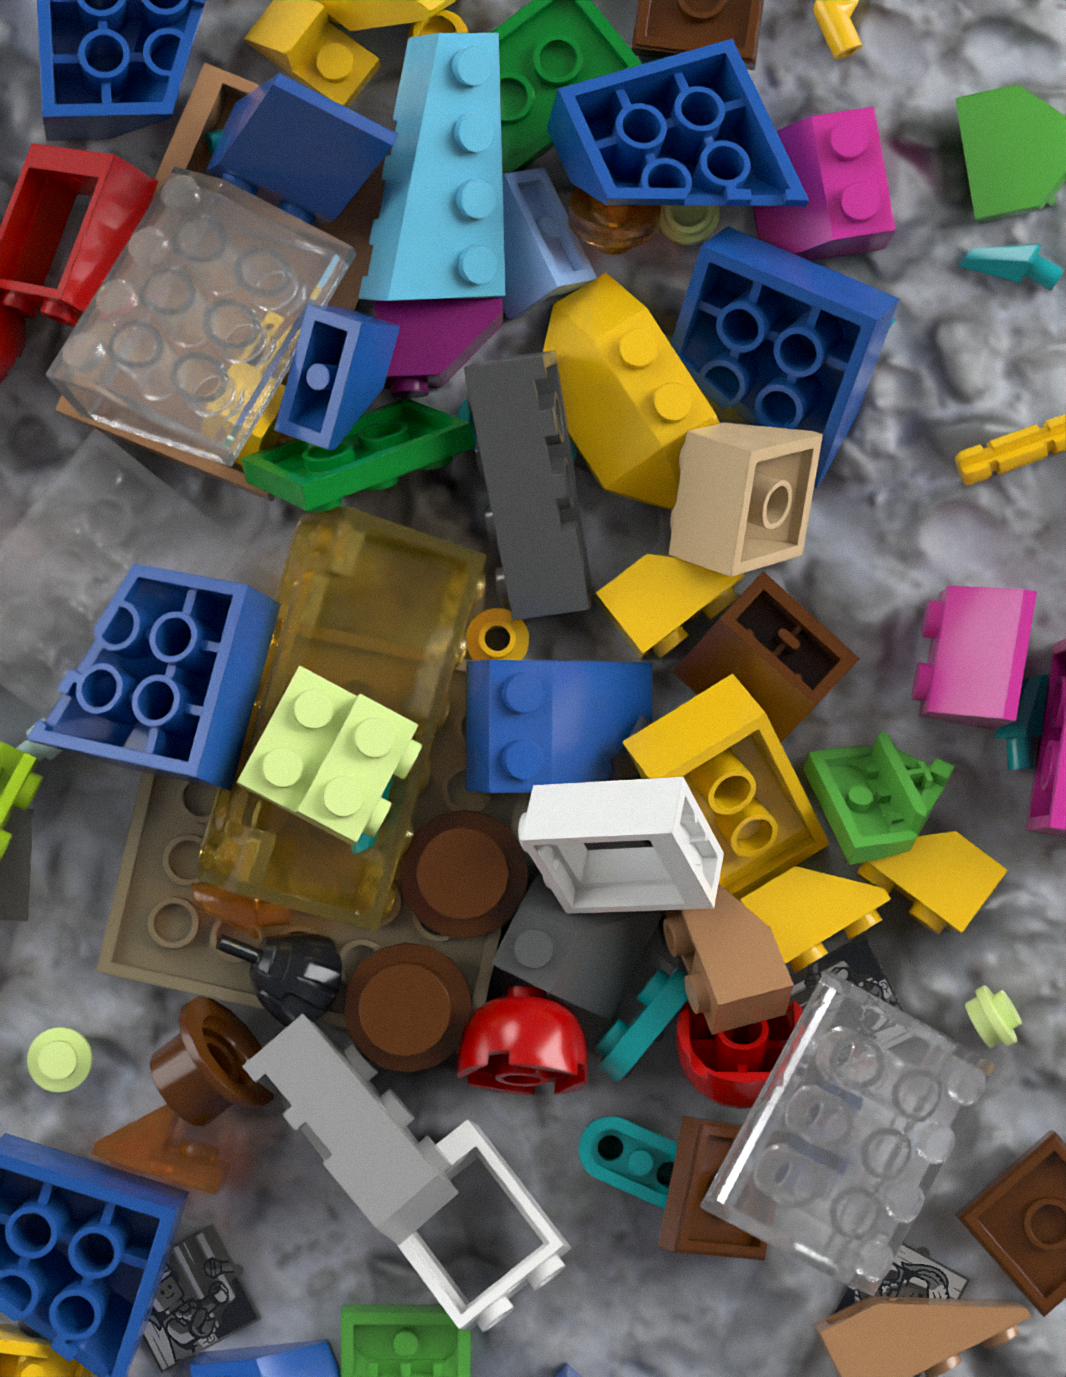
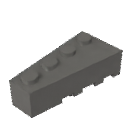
(529, 484)

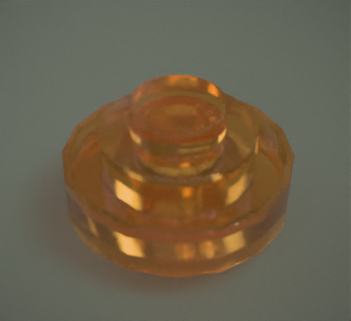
(612, 227)

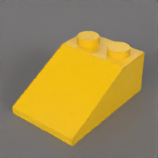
(738, 780)

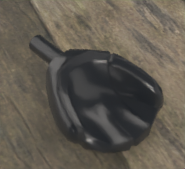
(291, 973)

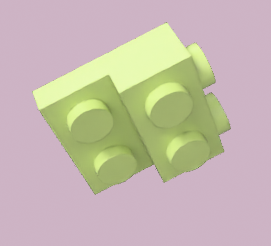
(330, 757)

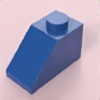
(334, 373)

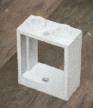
(671, 875)
(537, 1269)

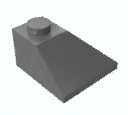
(576, 954)

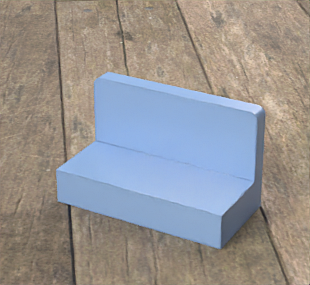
(539, 246)

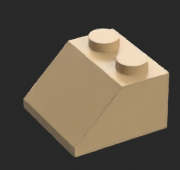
(743, 496)

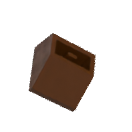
(773, 651)

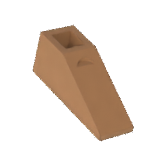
(730, 963)
(914, 1334)

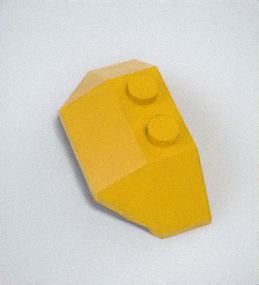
(624, 392)

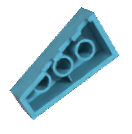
(444, 176)

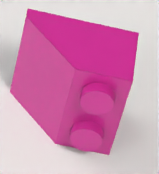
(846, 187)
(974, 655)

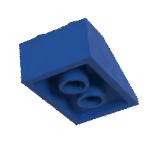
(298, 150)
(549, 720)

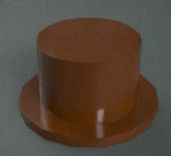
(464, 874)
(407, 1007)
(202, 1065)

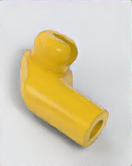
(837, 27)

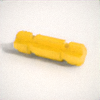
(1012, 451)

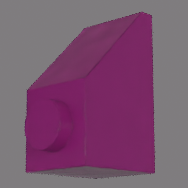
(435, 339)

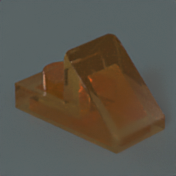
(148, 1148)

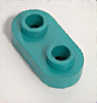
(627, 1043)
(637, 1163)

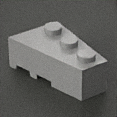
(355, 1128)

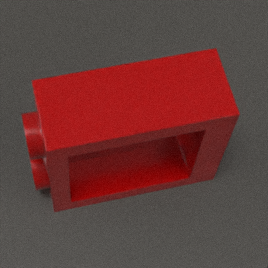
(39, 216)

